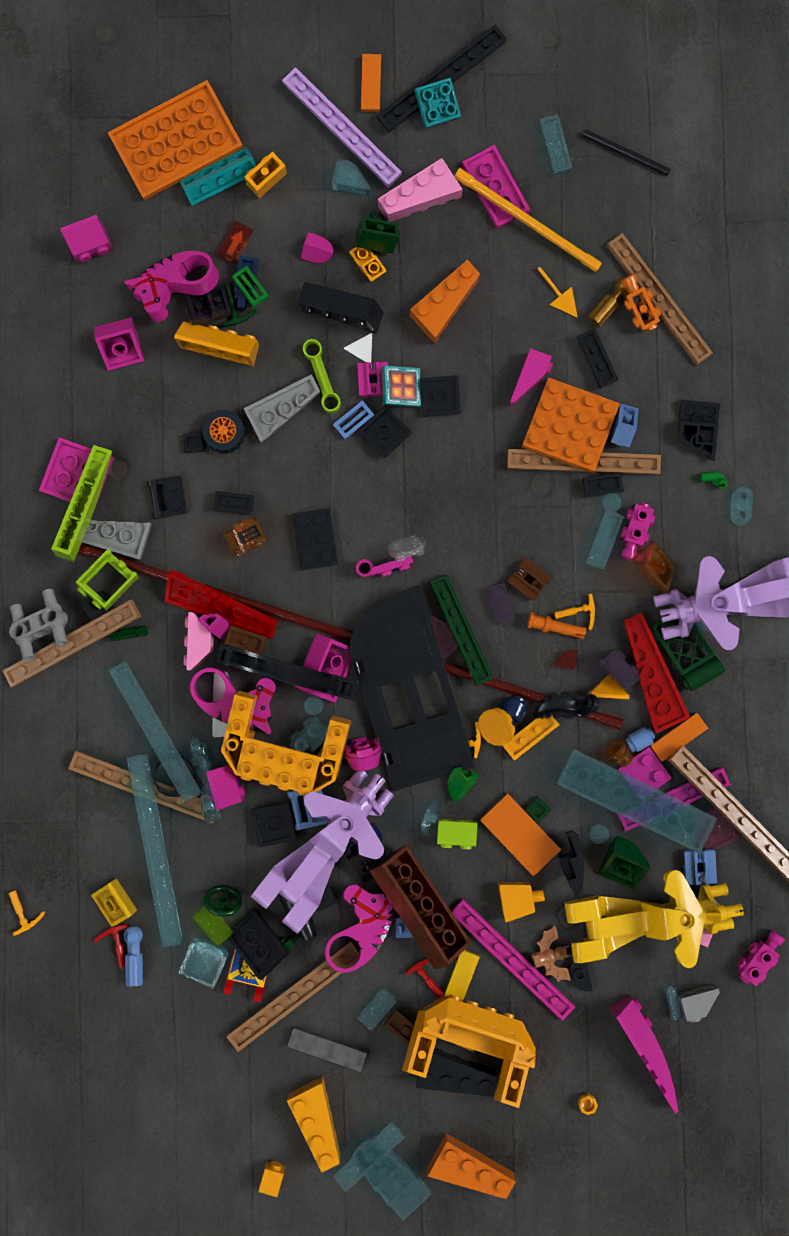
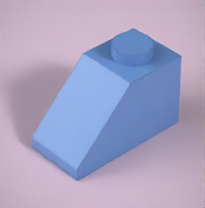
(625, 425)

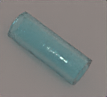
(673, 1002)

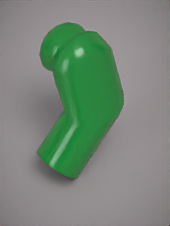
(715, 477)

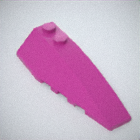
(644, 1041)

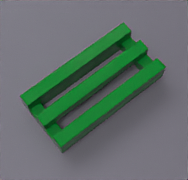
(258, 299)

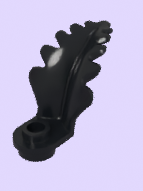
(566, 706)

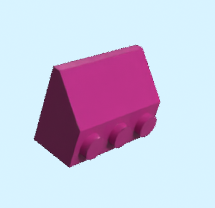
(328, 657)

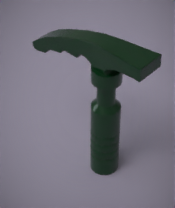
(236, 320)

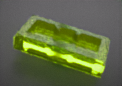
(213, 926)

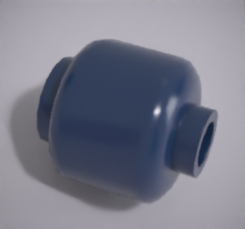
(515, 707)

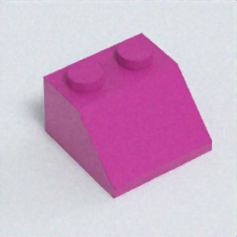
(87, 238)
(119, 344)
(225, 787)

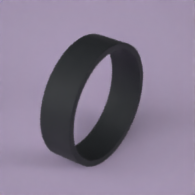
(171, 794)

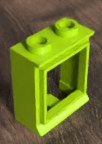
(120, 566)

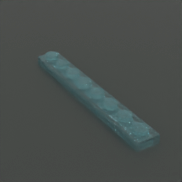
(155, 732)

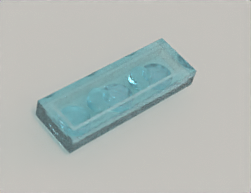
(555, 144)
(604, 540)

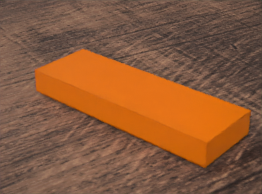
(371, 82)
(678, 736)

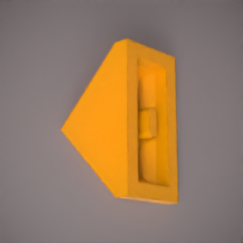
(609, 689)

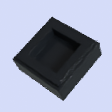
(193, 442)

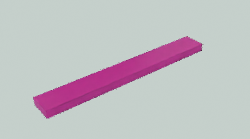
(512, 959)

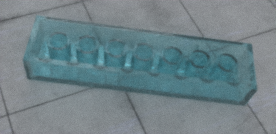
(636, 800)

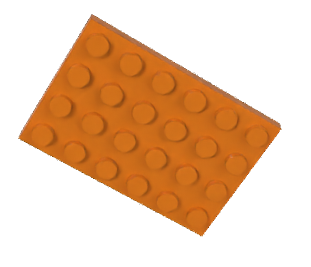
(175, 140)

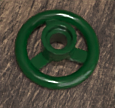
(222, 906)

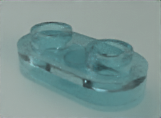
(741, 505)

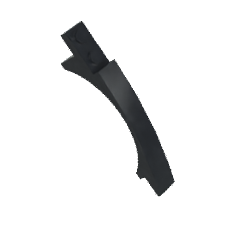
(287, 672)

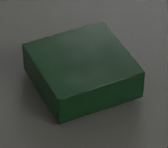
(537, 809)

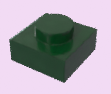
(288, 943)

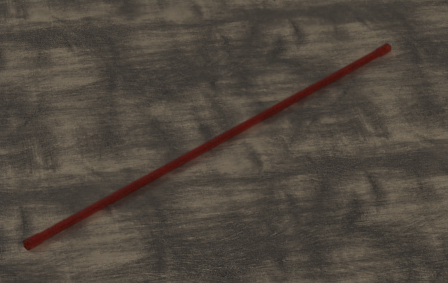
(91, 551)

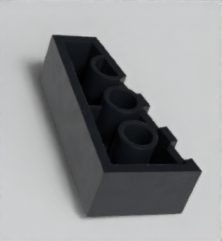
(341, 306)
(457, 1075)

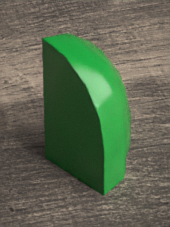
(461, 782)

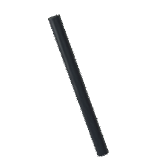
(626, 152)

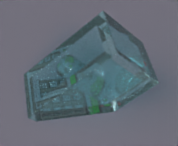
(350, 179)

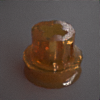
(619, 753)

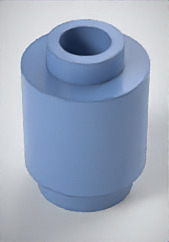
(640, 739)

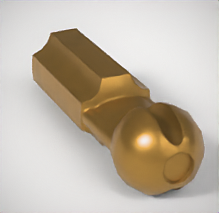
(607, 305)

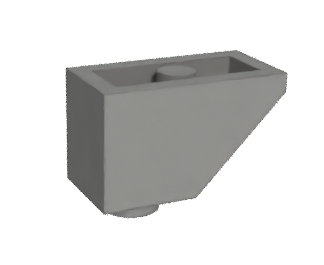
(697, 1002)

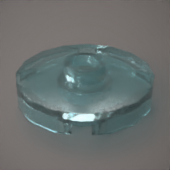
(430, 817)

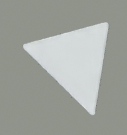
(361, 348)

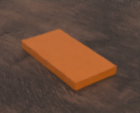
(520, 834)

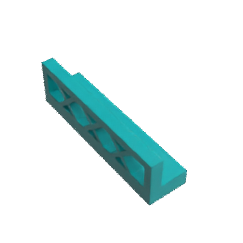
(218, 176)

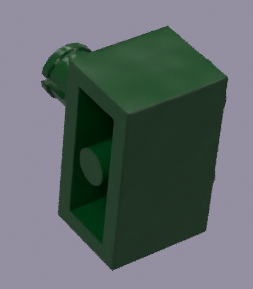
(377, 234)

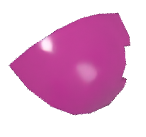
(316, 249)
(215, 624)

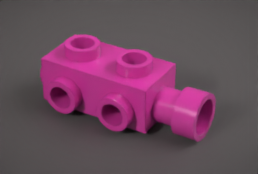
(636, 524)
(755, 959)

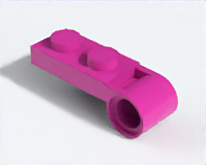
(384, 569)

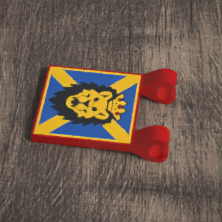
(241, 973)

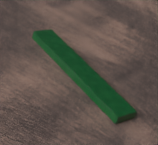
(461, 630)

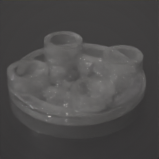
(406, 547)

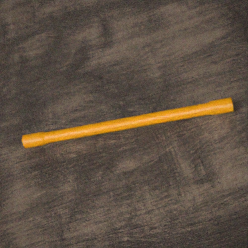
(585, 258)

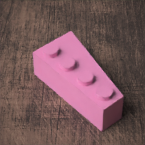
(425, 189)

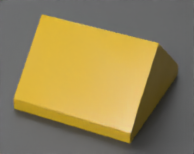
(114, 902)

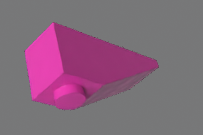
(532, 373)

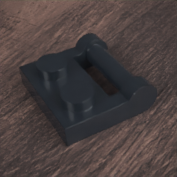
(173, 495)

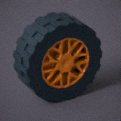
(223, 431)

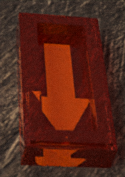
(235, 241)

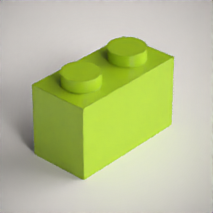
(457, 832)

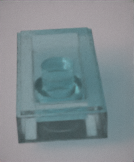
(377, 1009)

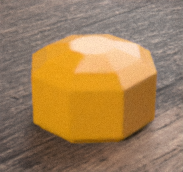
(587, 1104)

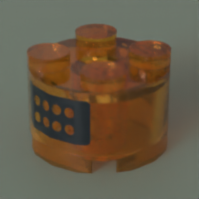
(244, 536)

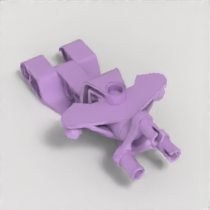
(759, 594)
(306, 871)

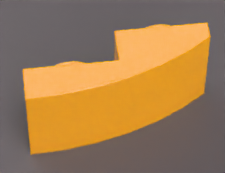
(368, 263)

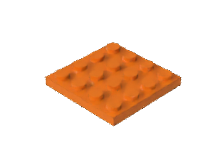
(571, 425)

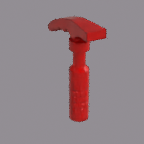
(119, 947)
(428, 980)

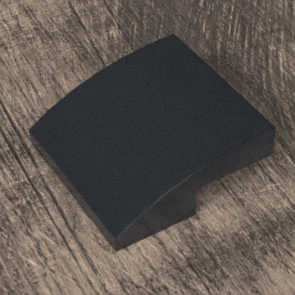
(208, 307)

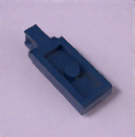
(252, 264)

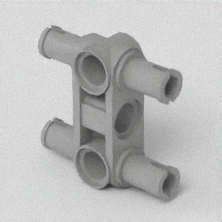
(38, 624)

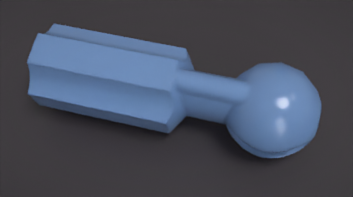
(134, 959)

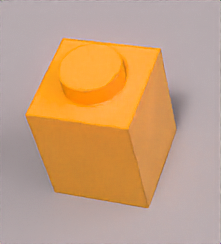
(272, 1178)

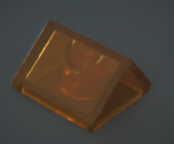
(655, 567)

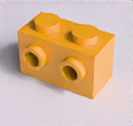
(265, 174)

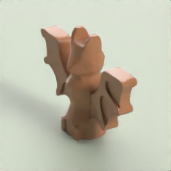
(547, 956)

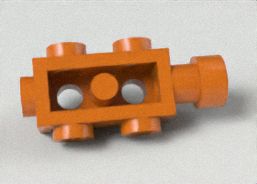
(643, 306)

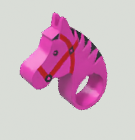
(167, 277)
(221, 709)
(374, 920)

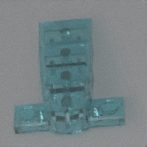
(385, 1172)

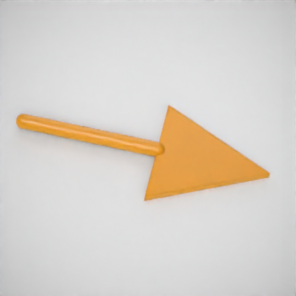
(565, 301)

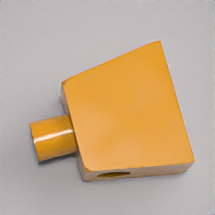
(518, 899)

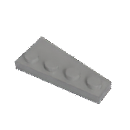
(276, 409)
(119, 537)

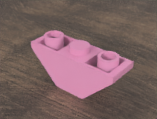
(198, 642)

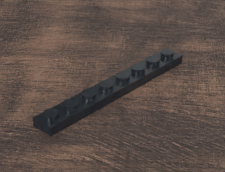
(453, 69)

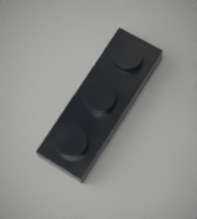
(597, 358)

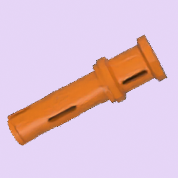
(546, 624)

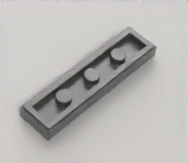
(327, 1049)

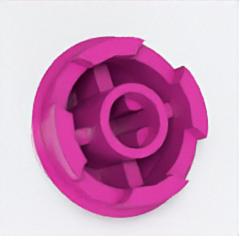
(363, 754)

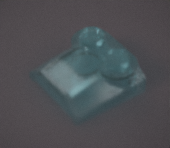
(204, 961)

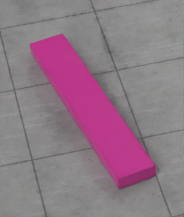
(685, 792)

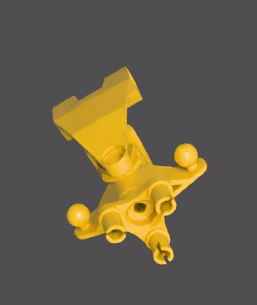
(618, 921)

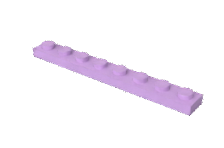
(342, 127)

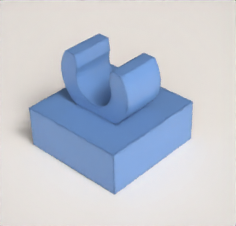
(401, 929)

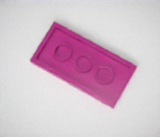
(493, 173)

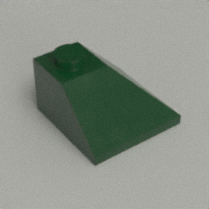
(624, 863)

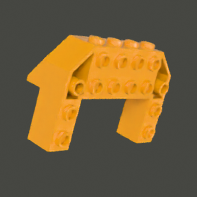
(276, 763)
(478, 1030)

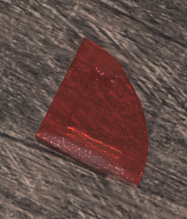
(567, 659)

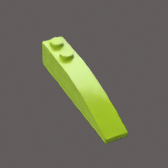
(82, 505)

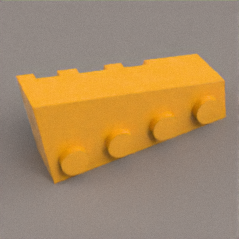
(315, 1120)

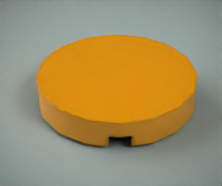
(496, 726)

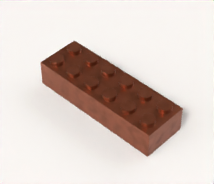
(421, 907)

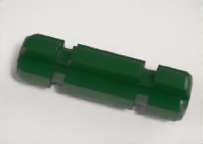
(128, 633)

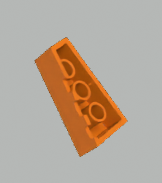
(444, 301)
(468, 1168)

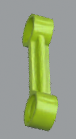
(321, 376)

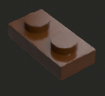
(245, 640)
(400, 1026)

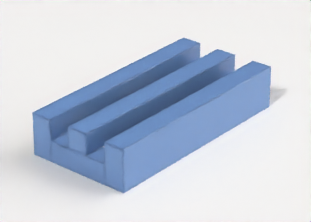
(341, 430)

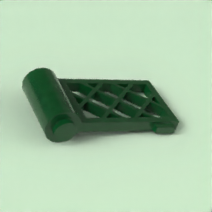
(699, 672)

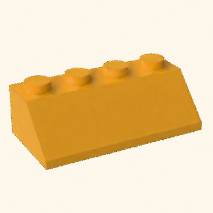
(217, 343)

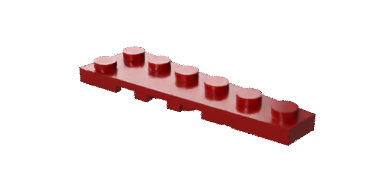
(203, 600)
(657, 685)

